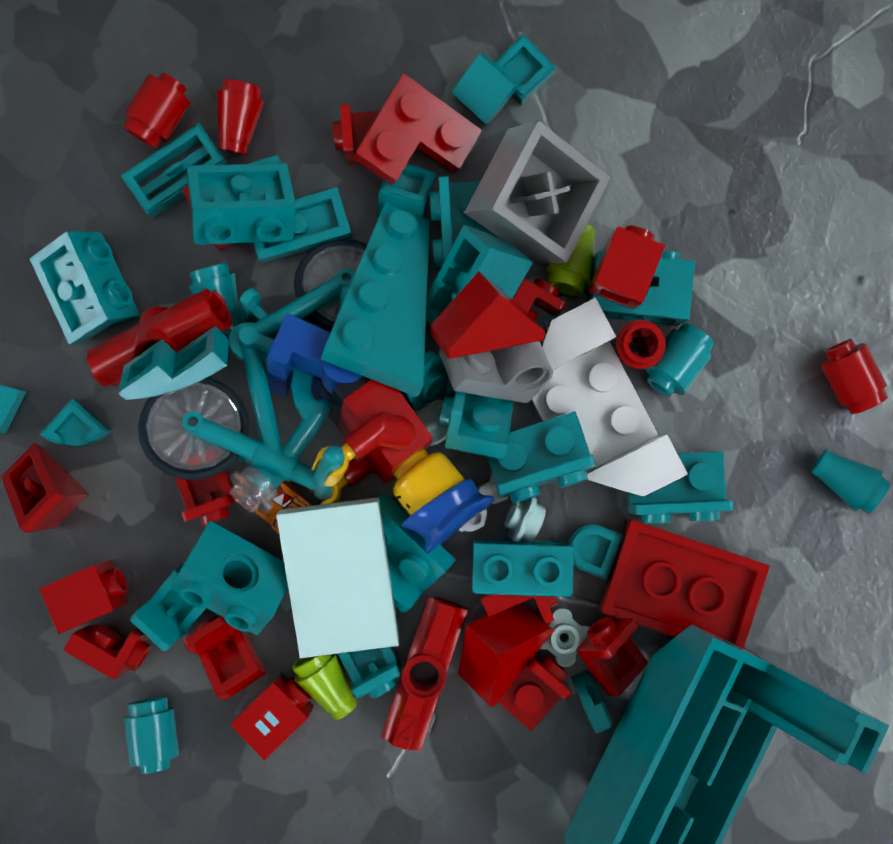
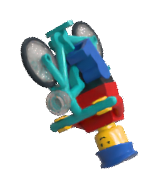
(207, 425)

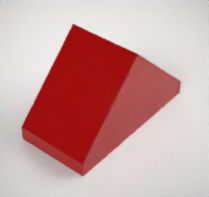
(483, 321)
(40, 491)
(500, 649)

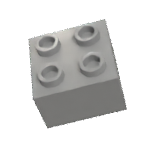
(538, 193)

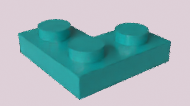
(317, 221)

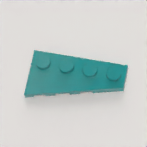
(385, 307)

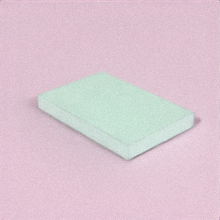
(338, 577)

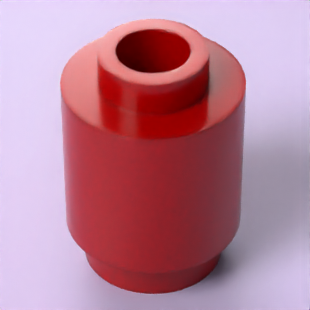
(156, 110)
(854, 376)

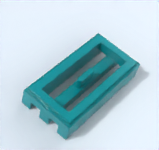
(161, 158)

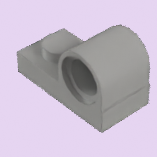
(503, 373)

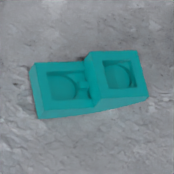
(165, 371)

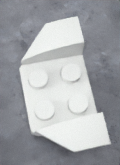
(610, 413)

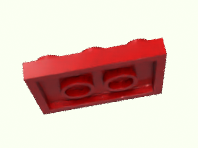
(682, 582)

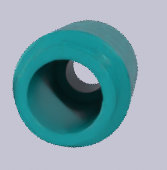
(682, 362)
(151, 734)

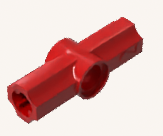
(174, 325)
(416, 700)

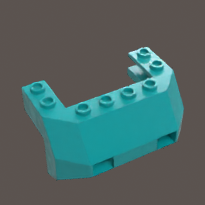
(699, 739)

